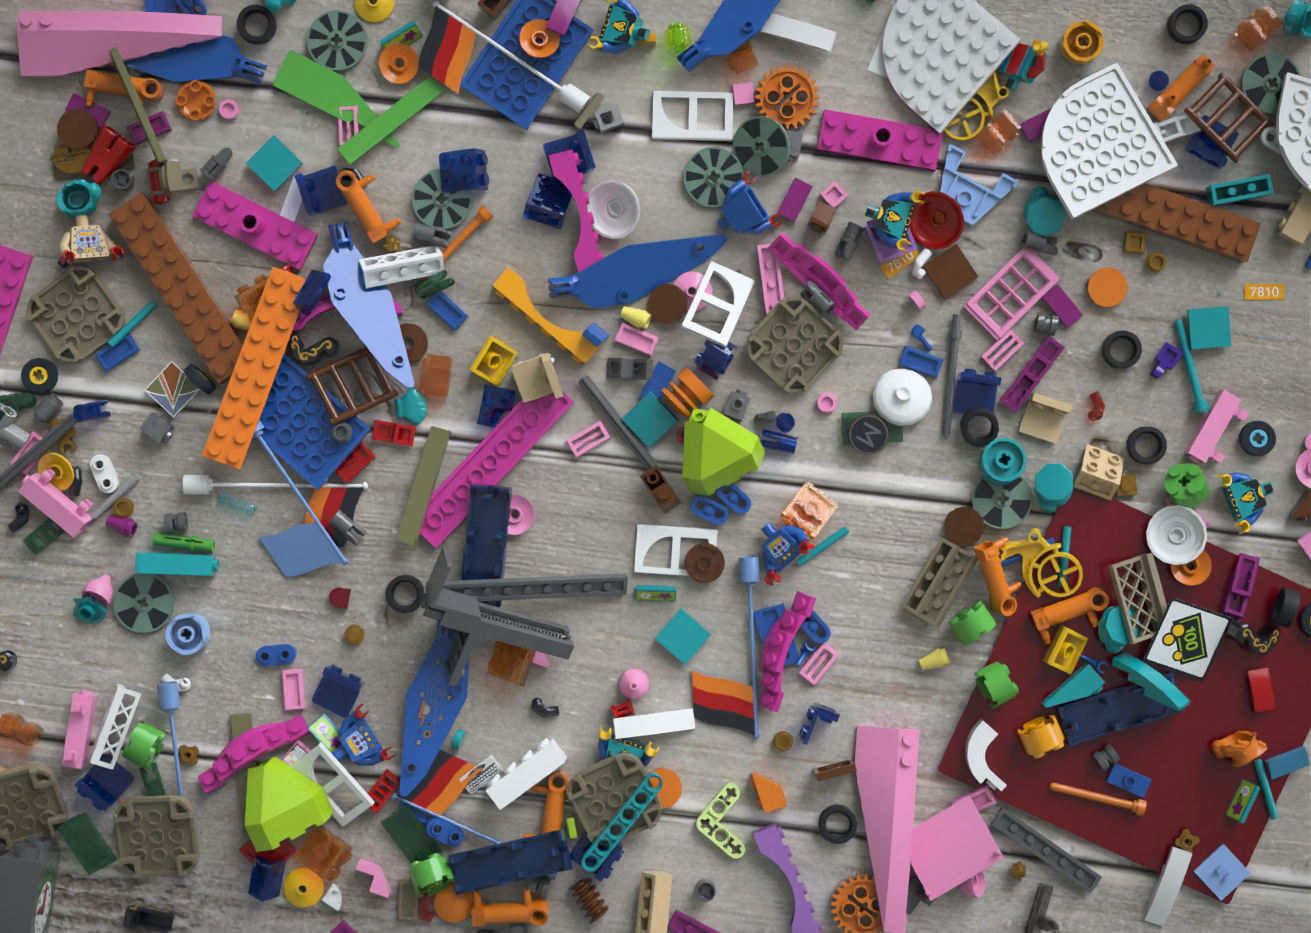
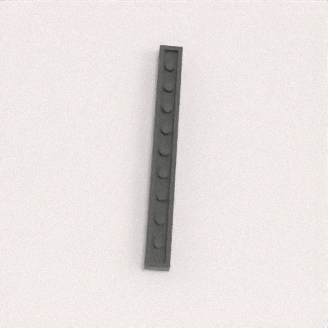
(541, 587)

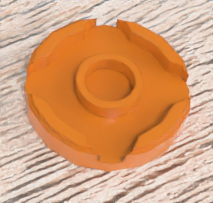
(1107, 287)
(671, 786)

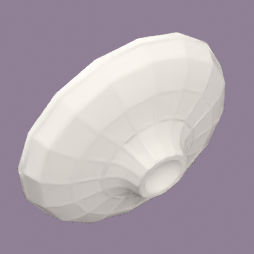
(613, 209)
(902, 396)
(1176, 534)

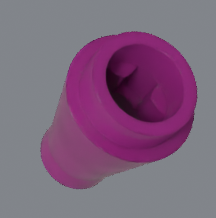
(121, 525)

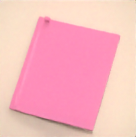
(952, 848)

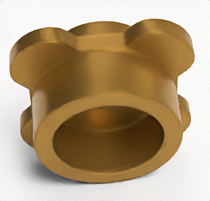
(391, 244)
(193, 751)
(1180, 841)

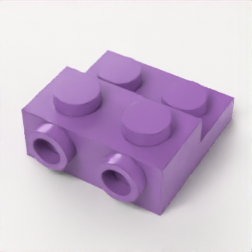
(884, 252)

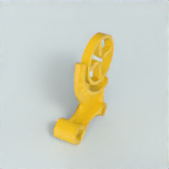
(990, 95)
(1031, 549)

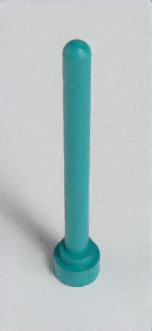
(1200, 404)

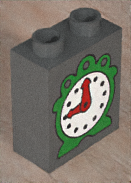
(28, 886)

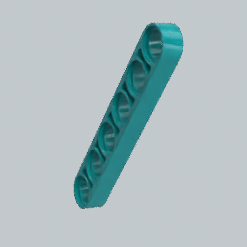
(618, 819)

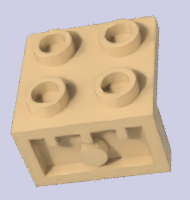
(536, 378)
(1044, 417)
(1099, 472)

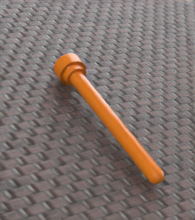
(482, 216)
(1137, 807)

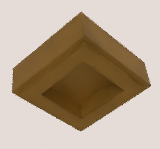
(1134, 242)

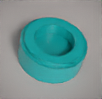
(458, 739)

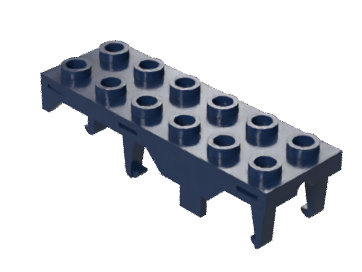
(487, 534)
(1111, 712)
(510, 862)

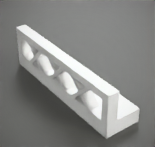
(401, 267)
(106, 725)

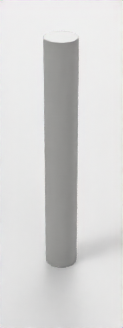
(114, 497)

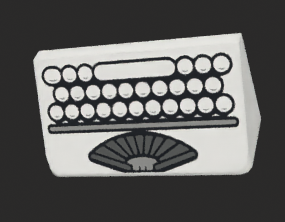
(490, 769)

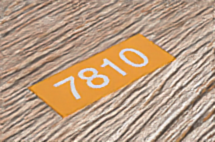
(895, 265)
(1264, 291)

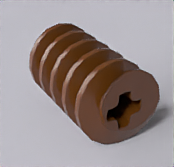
(589, 899)

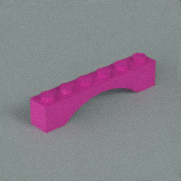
(565, 169)

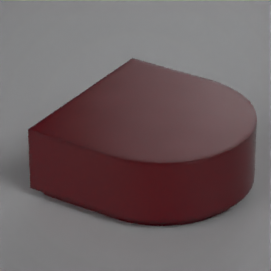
(340, 597)

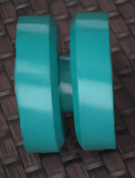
(1006, 450)

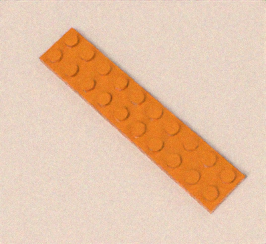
(255, 370)

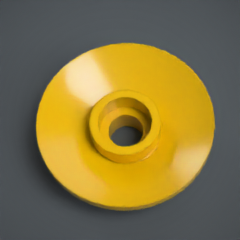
(376, 12)
(64, 473)
(312, 882)

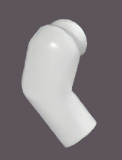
(919, 262)
(183, 684)

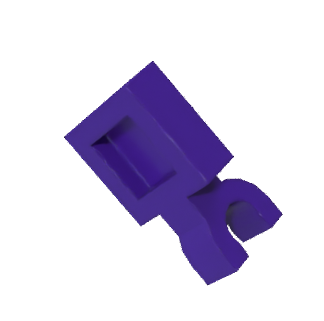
(1166, 358)

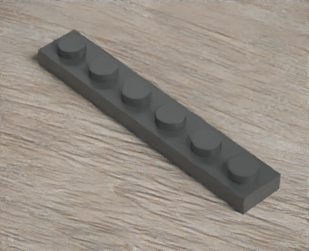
(1046, 850)

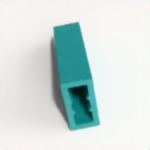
(176, 563)

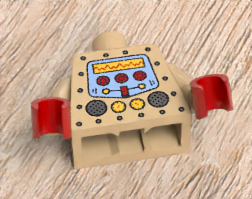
(87, 243)

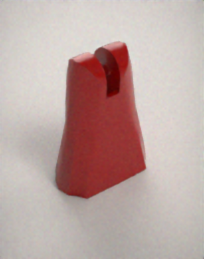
(107, 154)

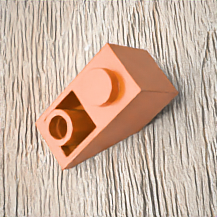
(770, 793)

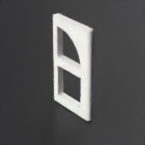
(664, 129)
(740, 287)
(650, 534)
(306, 766)

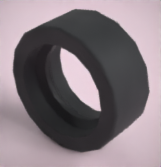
(1187, 8)
(243, 15)
(1137, 349)
(979, 411)
(1162, 445)
(390, 596)
(1285, 607)
(852, 826)

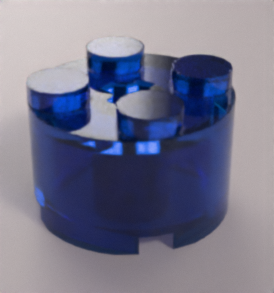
(715, 359)

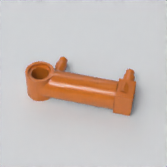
(112, 84)
(1181, 87)
(363, 207)
(999, 591)
(1069, 609)
(554, 803)
(510, 912)

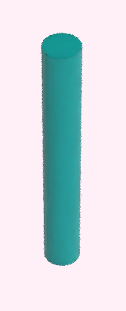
(132, 323)
(823, 545)
(1064, 548)
(1266, 789)

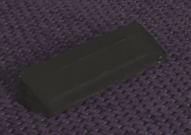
(1039, 908)

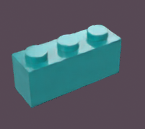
(1239, 190)

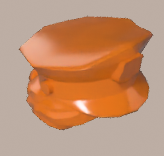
(1240, 746)

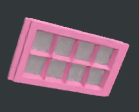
(1011, 292)

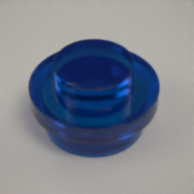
(1158, 80)
(785, 422)

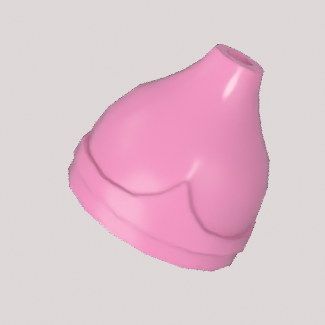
(100, 590)
(633, 683)
(974, 886)

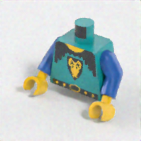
(620, 28)
(894, 217)
(1244, 498)
(609, 746)

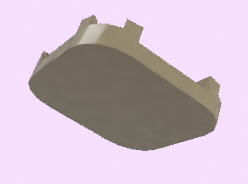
(76, 314)
(794, 344)
(602, 790)
(30, 804)
(157, 835)

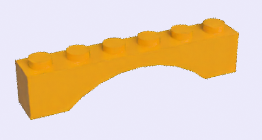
(514, 288)

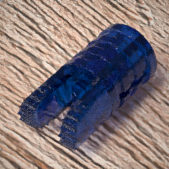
(90, 411)
(784, 442)

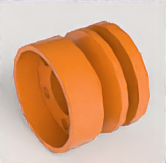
(687, 393)

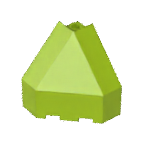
(717, 452)
(282, 804)

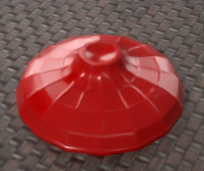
(937, 221)

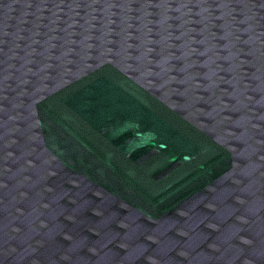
(41, 529)

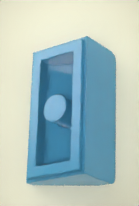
(1287, 762)

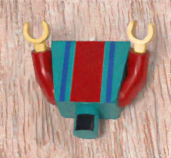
(1024, 63)

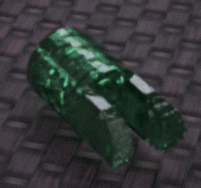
(433, 285)
(19, 401)
(155, 786)

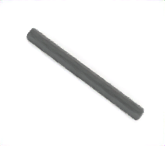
(617, 422)
(38, 449)

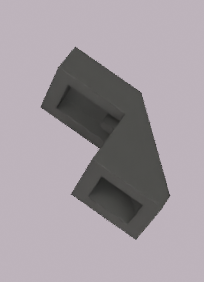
(630, 368)

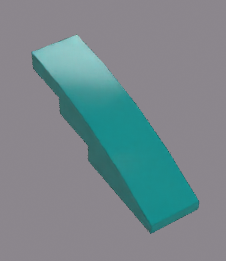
(1155, 684)

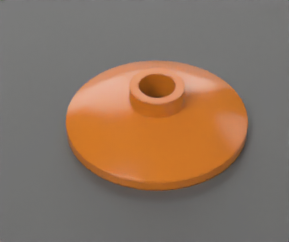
(536, 30)
(388, 65)
(1199, 574)

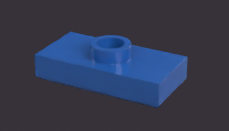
(1128, 780)

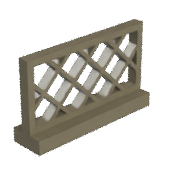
(1151, 593)

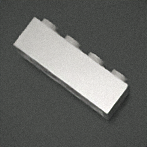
(526, 773)

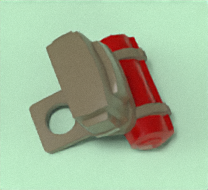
(167, 180)

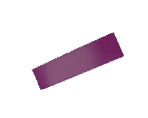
(562, 16)
(1032, 373)
(1240, 587)

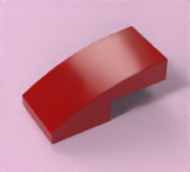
(393, 433)
(1261, 690)

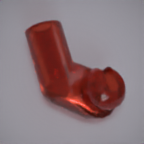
(1099, 407)
(424, 906)

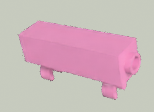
(1213, 426)
(55, 504)
(79, 729)

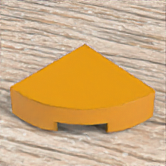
(651, 40)

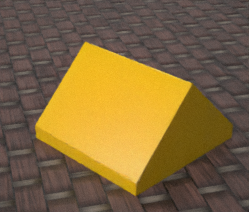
(493, 360)
(1065, 649)

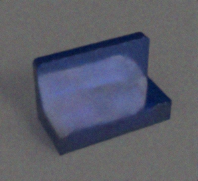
(311, 291)
(266, 878)

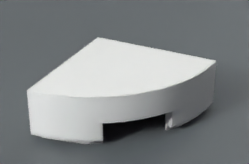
(333, 897)

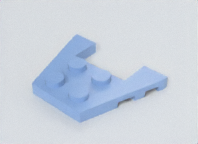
(971, 196)

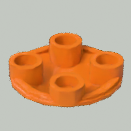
(196, 100)
(453, 907)

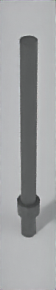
(955, 335)

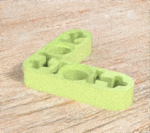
(716, 817)

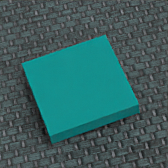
(274, 163)
(1209, 327)
(650, 419)
(683, 636)

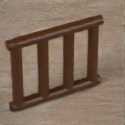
(1250, 109)
(353, 409)

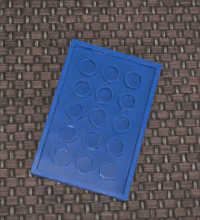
(508, 84)
(300, 426)

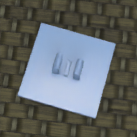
(1222, 872)

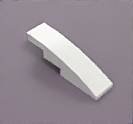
(799, 32)
(1176, 128)
(654, 723)
(1168, 886)

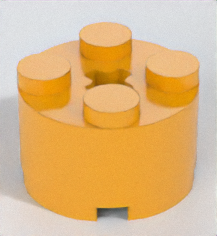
(1092, 45)
(1041, 736)

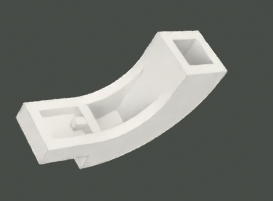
(975, 748)

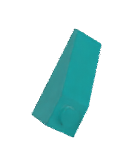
(1079, 685)

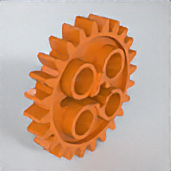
(774, 85)
(851, 920)

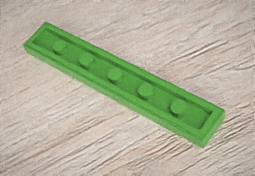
(390, 120)

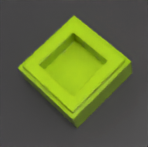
(572, 828)

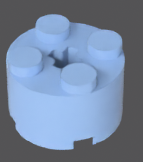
(188, 622)

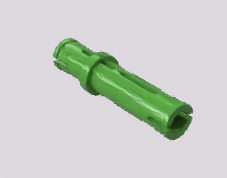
(192, 543)

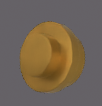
(1156, 262)
(123, 507)
(354, 634)
(783, 741)
(1018, 870)

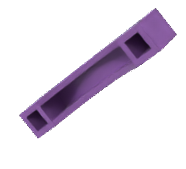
(771, 845)

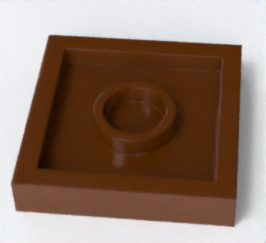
(950, 271)
(835, 770)

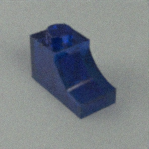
(494, 404)

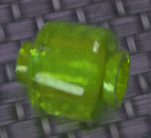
(678, 36)

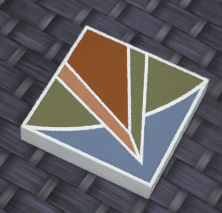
(172, 389)

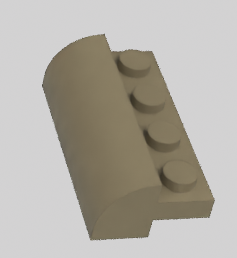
(940, 582)

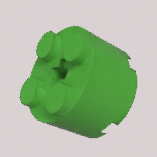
(1186, 485)
(972, 623)
(996, 684)
(144, 744)
(431, 875)

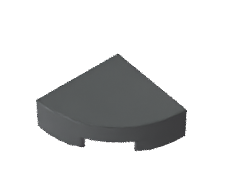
(765, 416)

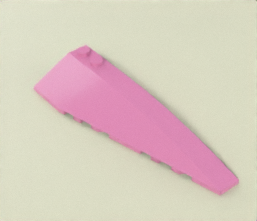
(79, 40)
(887, 790)

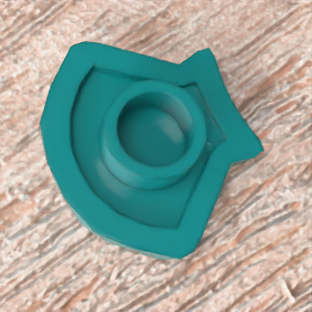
(411, 406)
(89, 610)

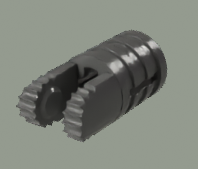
(221, 158)
(427, 235)
(849, 241)
(1039, 243)
(818, 299)
(343, 524)

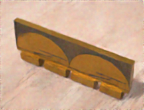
(69, 163)

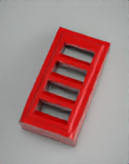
(392, 777)

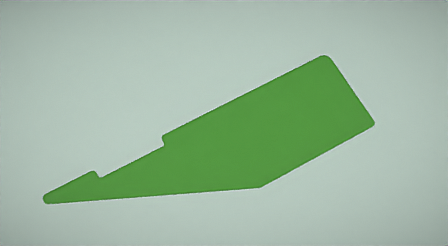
(323, 90)

